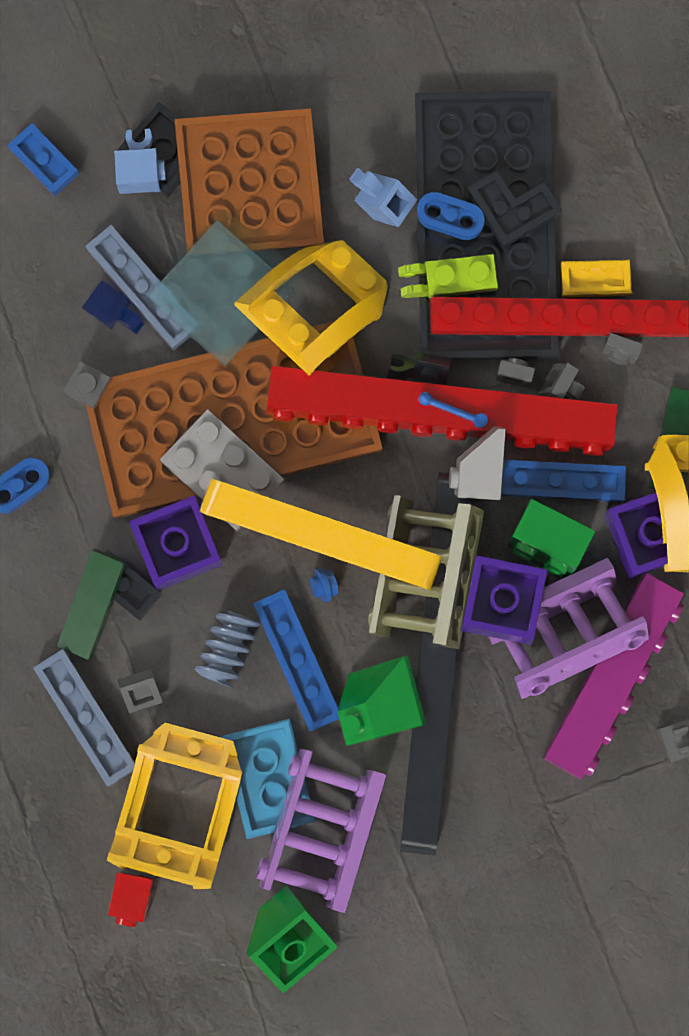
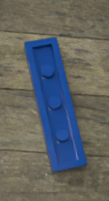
(563, 481)
(297, 660)

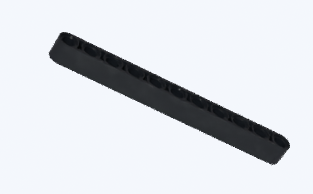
(435, 694)

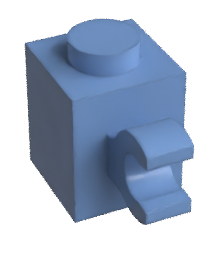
(139, 167)
(382, 197)

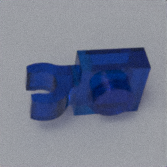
(110, 307)

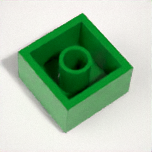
(550, 539)

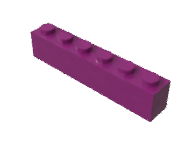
(611, 681)

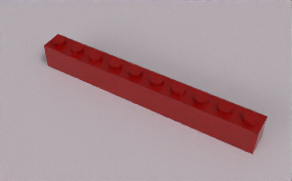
(396, 406)

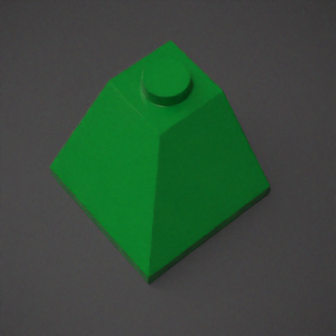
(380, 702)
(287, 940)

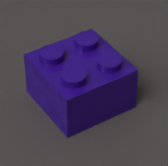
(638, 535)
(175, 543)
(504, 600)

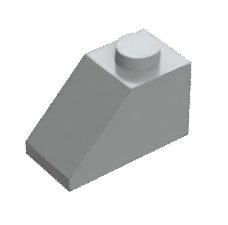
(480, 468)

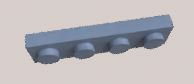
(135, 282)
(85, 717)

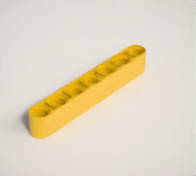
(320, 534)

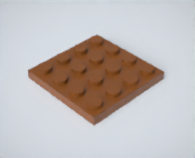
(252, 177)

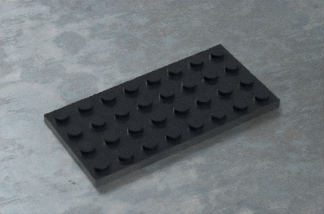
(458, 144)

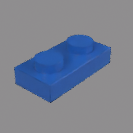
(43, 159)

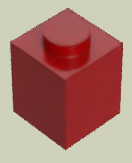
(131, 898)

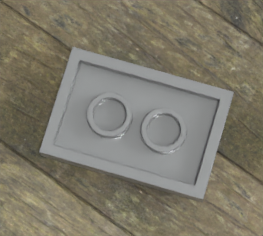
(215, 452)

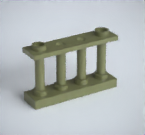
(454, 589)

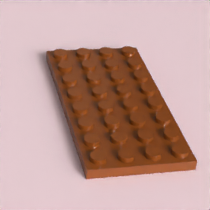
(155, 406)

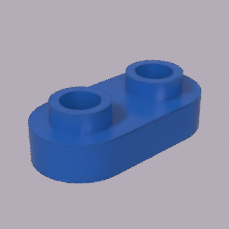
(451, 213)
(17, 483)

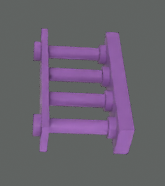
(566, 596)
(345, 855)

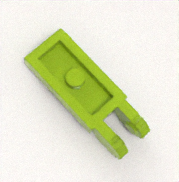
(451, 277)

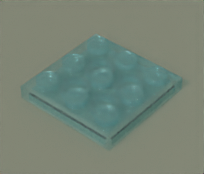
(206, 285)

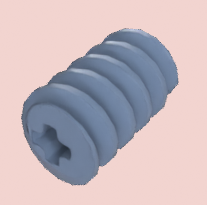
(226, 647)

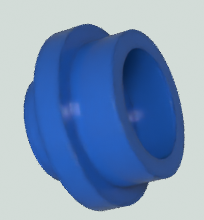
(324, 584)

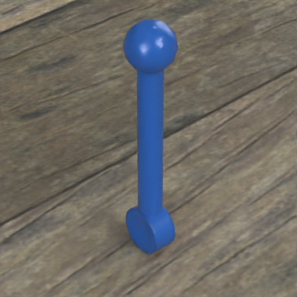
(479, 420)

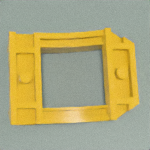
(291, 330)
(665, 467)
(165, 856)

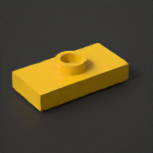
(595, 278)

